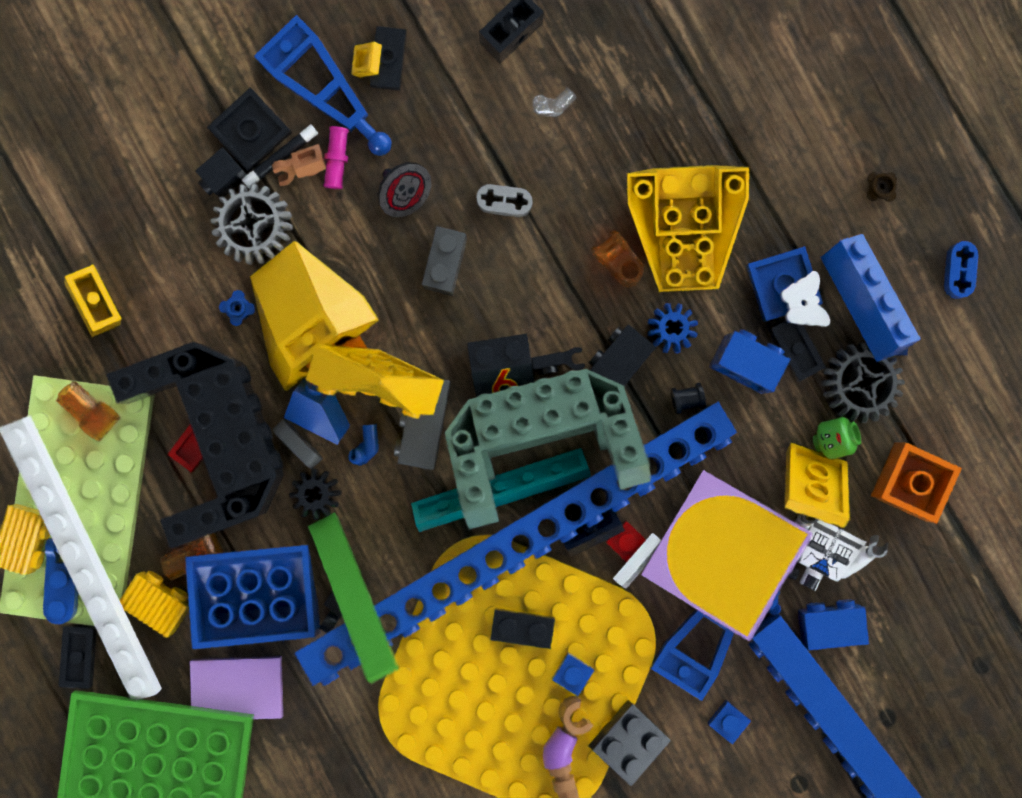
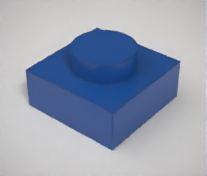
(573, 674)
(729, 722)

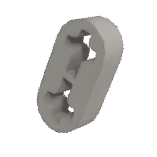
(504, 193)

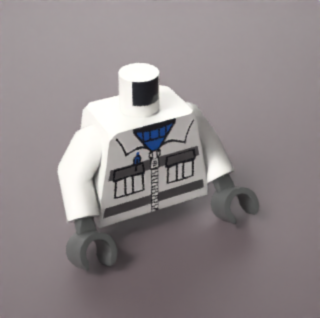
(834, 552)

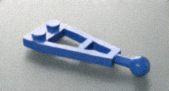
(291, 45)
(685, 670)

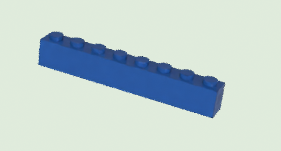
(829, 711)

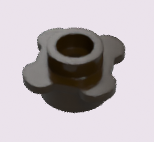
(886, 179)

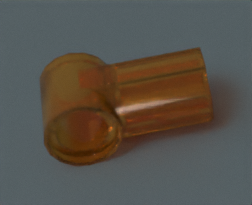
(94, 416)
(174, 562)

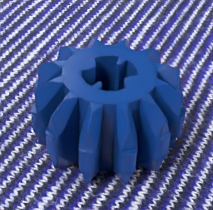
(671, 317)

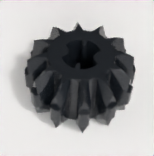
(320, 503)

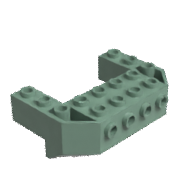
(537, 416)

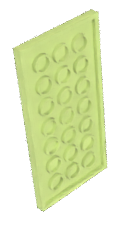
(100, 481)

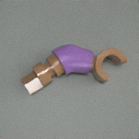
(560, 746)

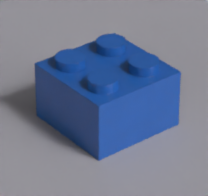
(750, 362)

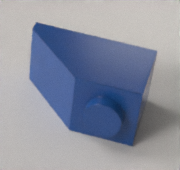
(317, 412)

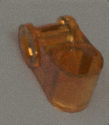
(617, 258)

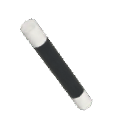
(282, 154)

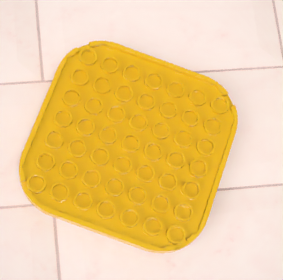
(491, 705)

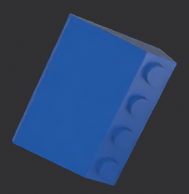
(252, 597)

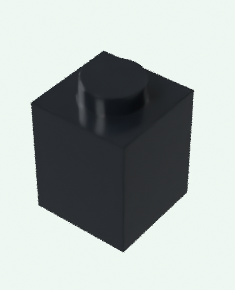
(220, 174)

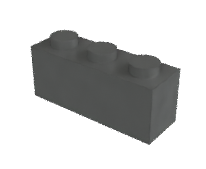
(422, 435)

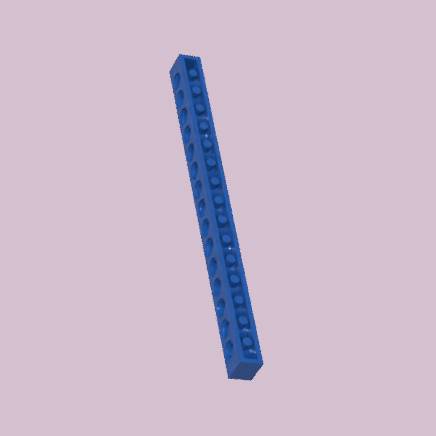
(712, 420)

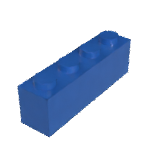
(870, 297)

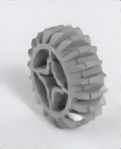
(240, 227)

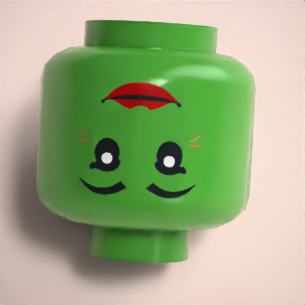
(837, 438)

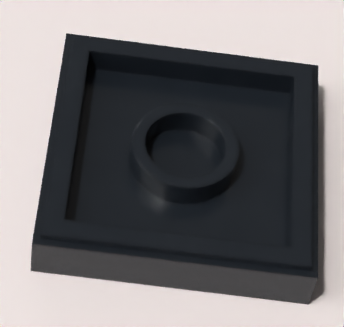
(249, 129)

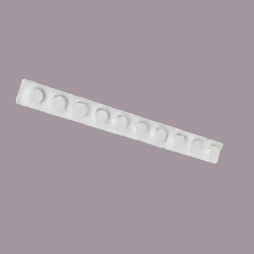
(80, 557)

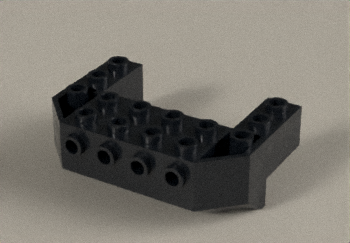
(227, 429)

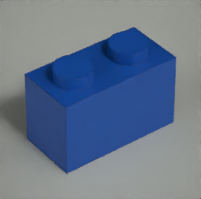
(833, 625)

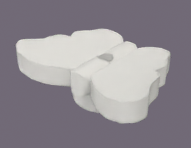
(811, 312)

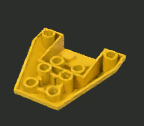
(688, 221)
(303, 307)

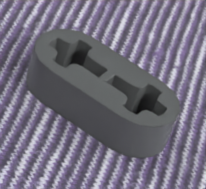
(297, 444)

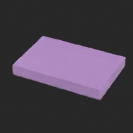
(239, 685)

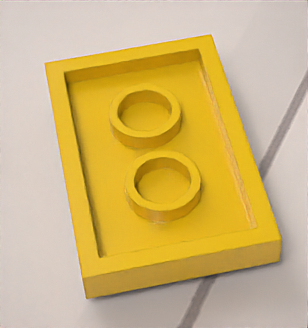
(816, 485)

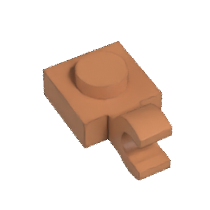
(303, 163)

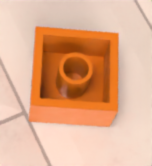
(916, 482)

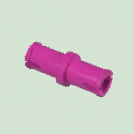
(336, 157)

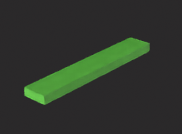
(353, 598)

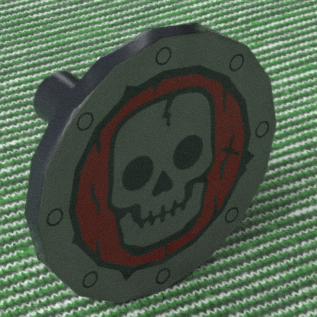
(404, 189)

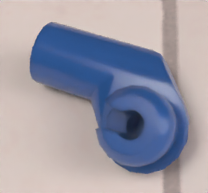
(368, 448)

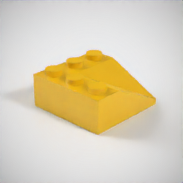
(374, 374)

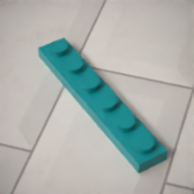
(505, 488)

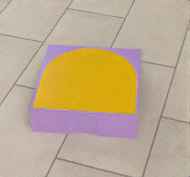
(727, 555)

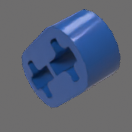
(968, 270)

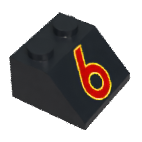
(500, 363)

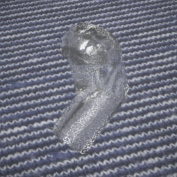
(553, 107)

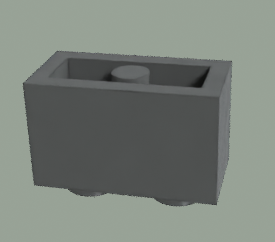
(444, 261)

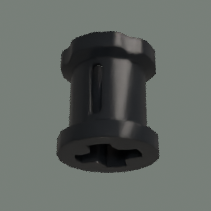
(688, 398)

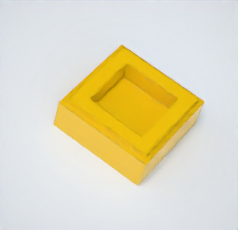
(366, 59)

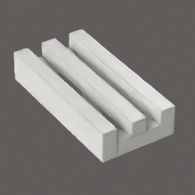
(637, 561)

